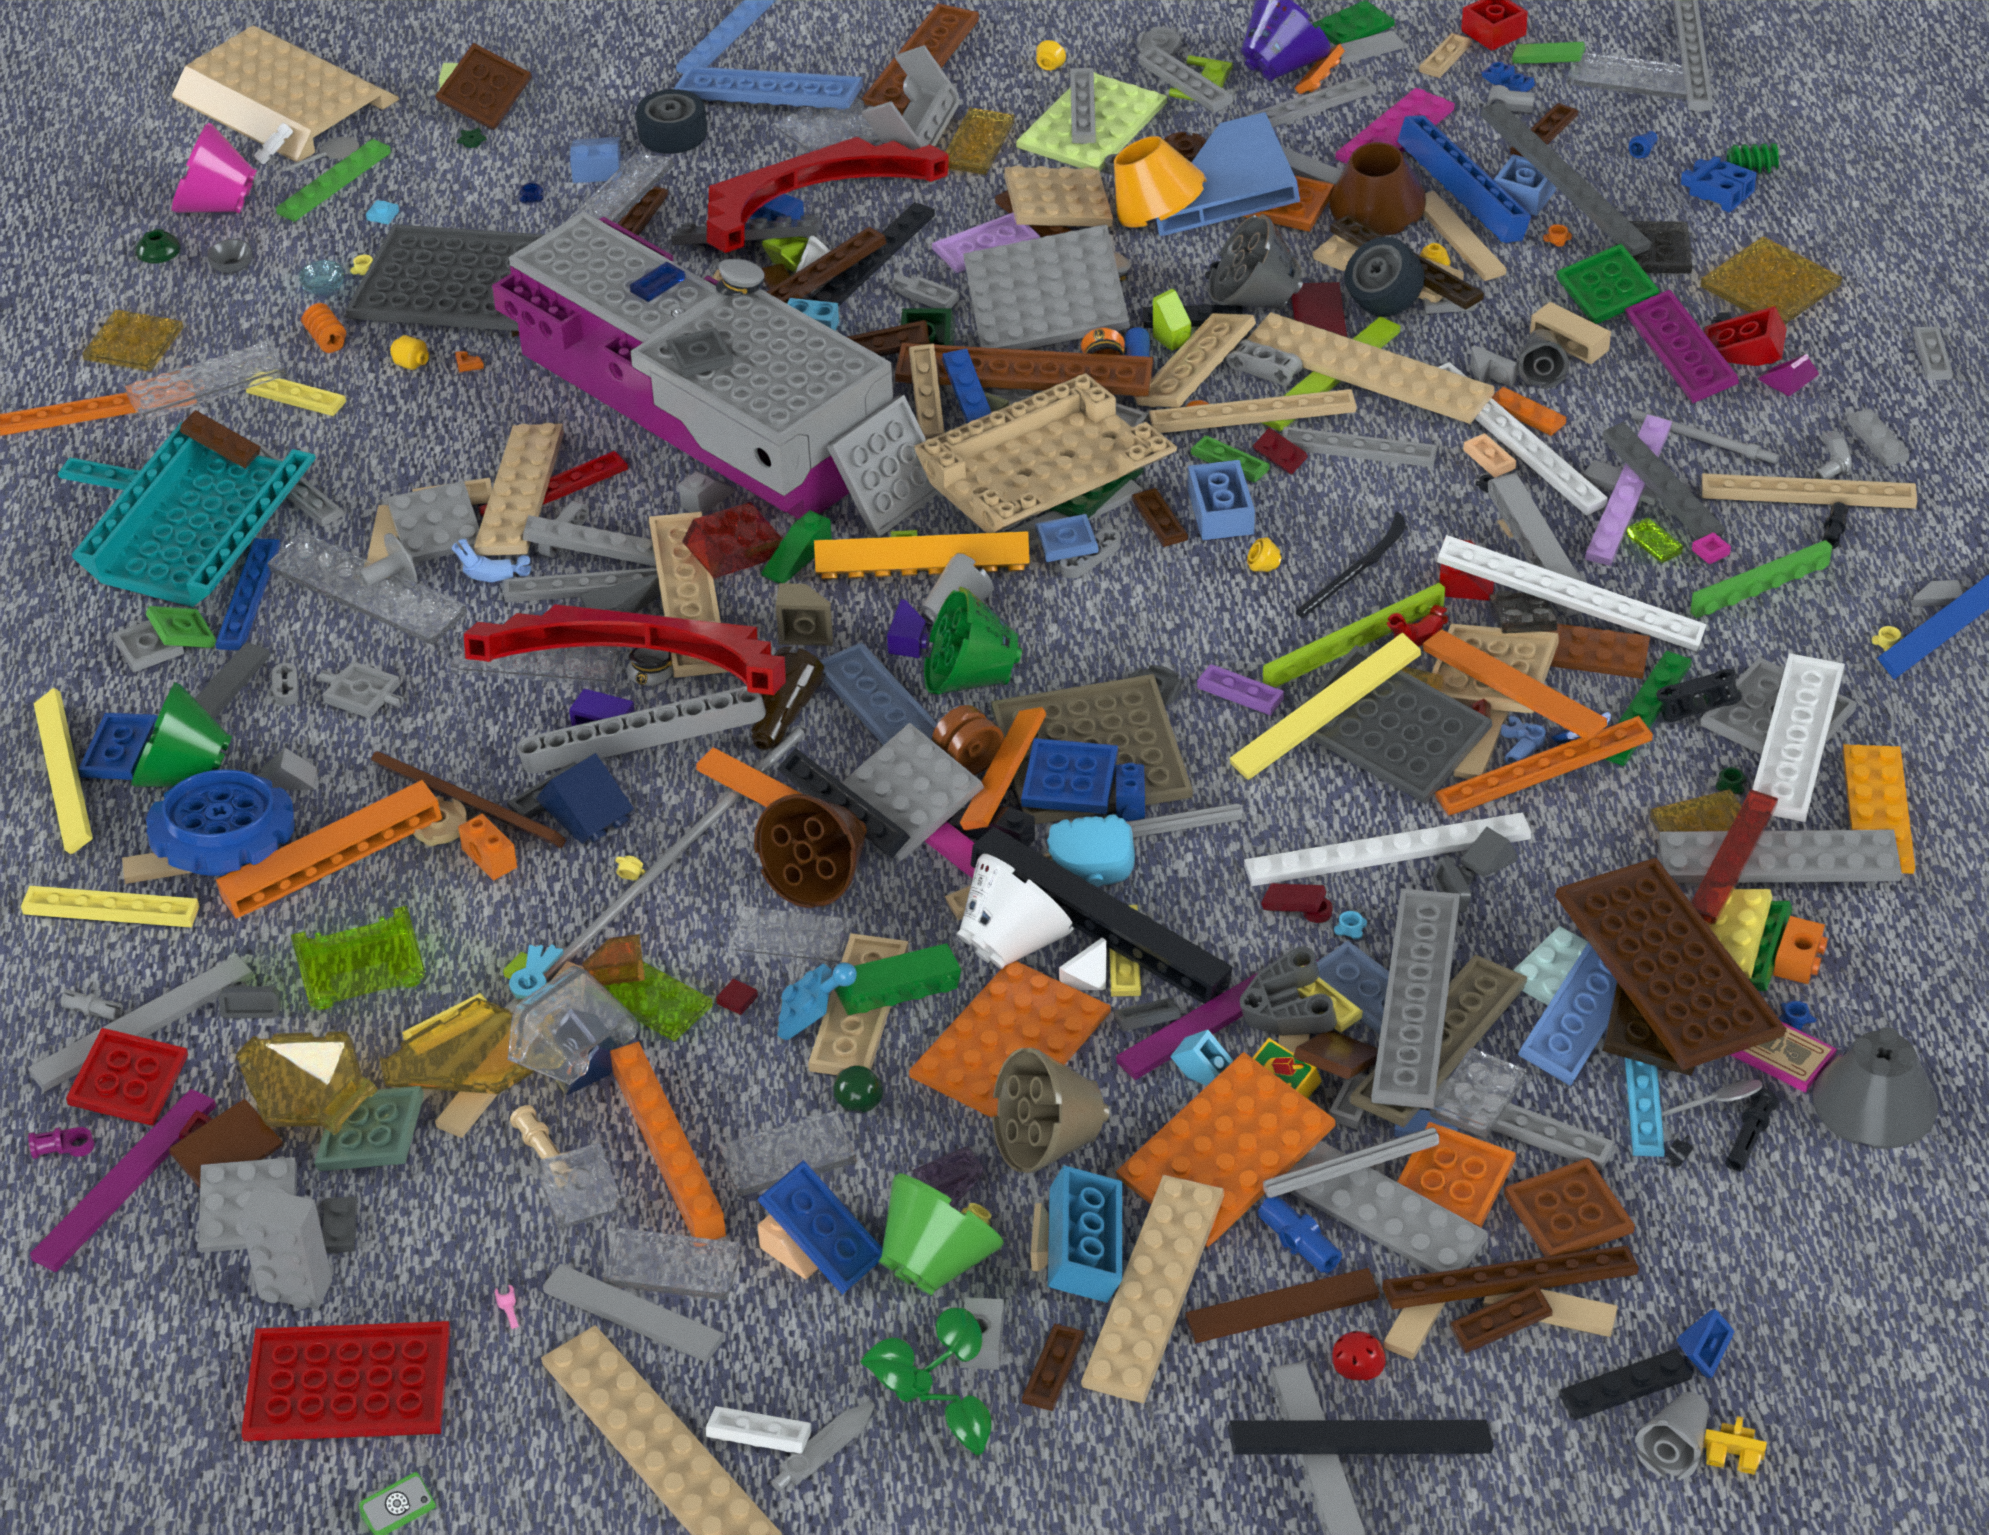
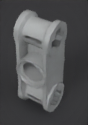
(1264, 362)

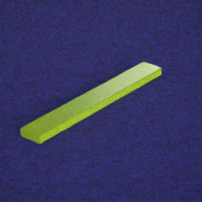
(1376, 335)
(1343, 640)

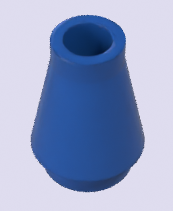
(1641, 145)

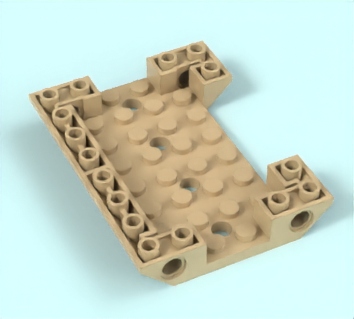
(1058, 438)

